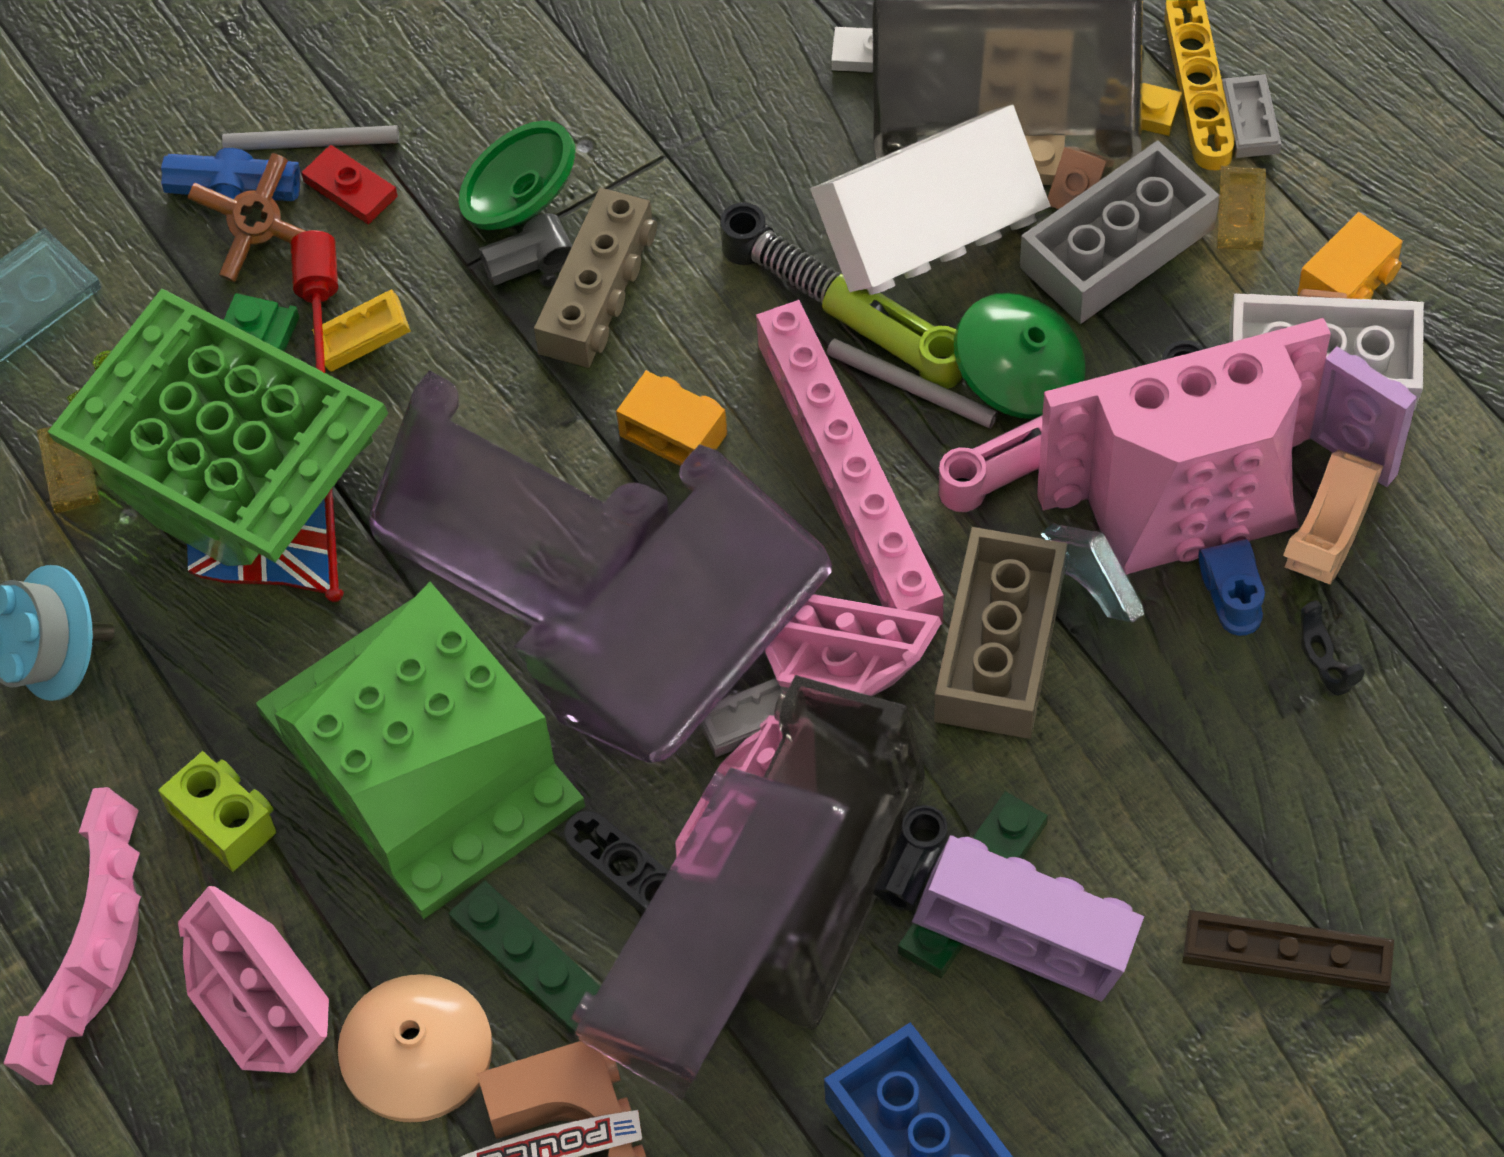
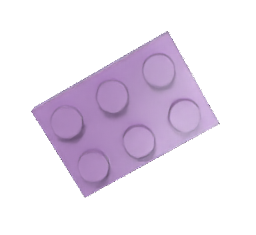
(1362, 413)

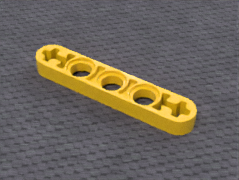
(1196, 95)

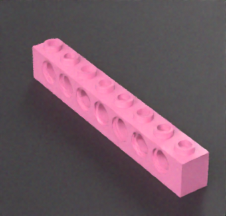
(847, 462)

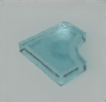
(1098, 570)

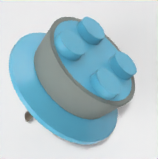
(47, 633)

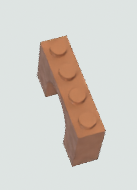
(554, 1087)

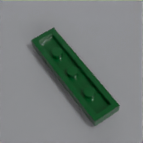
(1007, 832)
(523, 952)

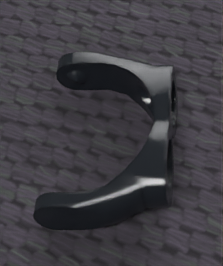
(1315, 631)

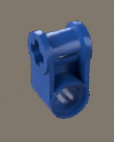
(1234, 585)

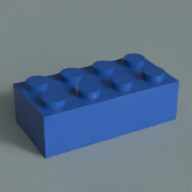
(907, 1104)

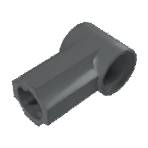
(539, 246)

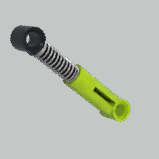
(875, 316)

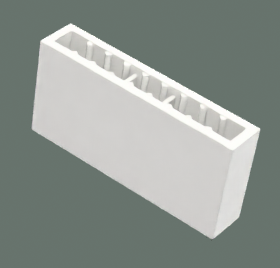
(931, 200)

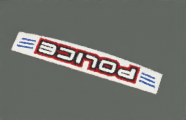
(570, 1139)

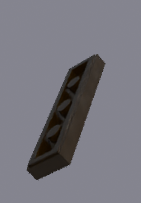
(1288, 951)

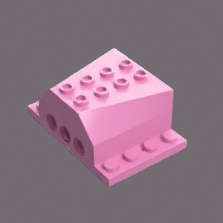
(1186, 445)

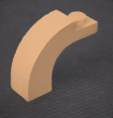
(1333, 517)

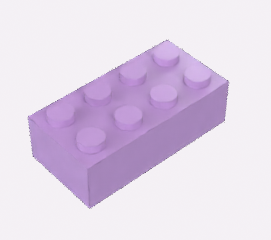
(1028, 917)

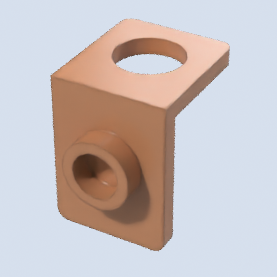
(1076, 174)

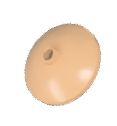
(419, 1075)

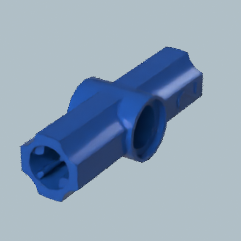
(227, 173)

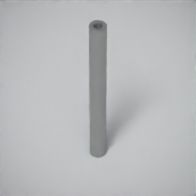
(311, 138)
(912, 383)

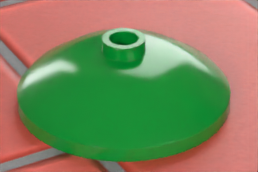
(517, 176)
(1004, 363)

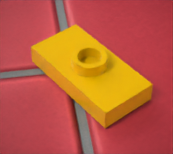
(363, 330)

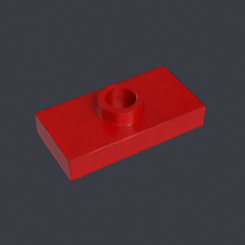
(349, 184)

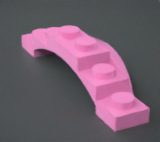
(98, 949)

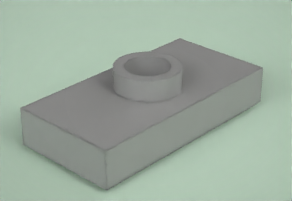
(1252, 116)
(740, 716)

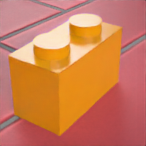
(1354, 260)
(670, 419)

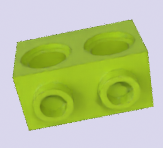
(211, 815)

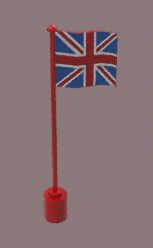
(312, 554)

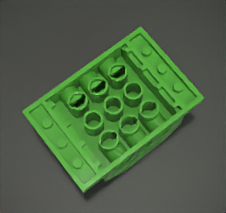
(216, 431)
(425, 750)

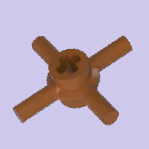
(246, 202)

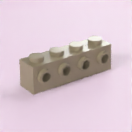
(595, 278)

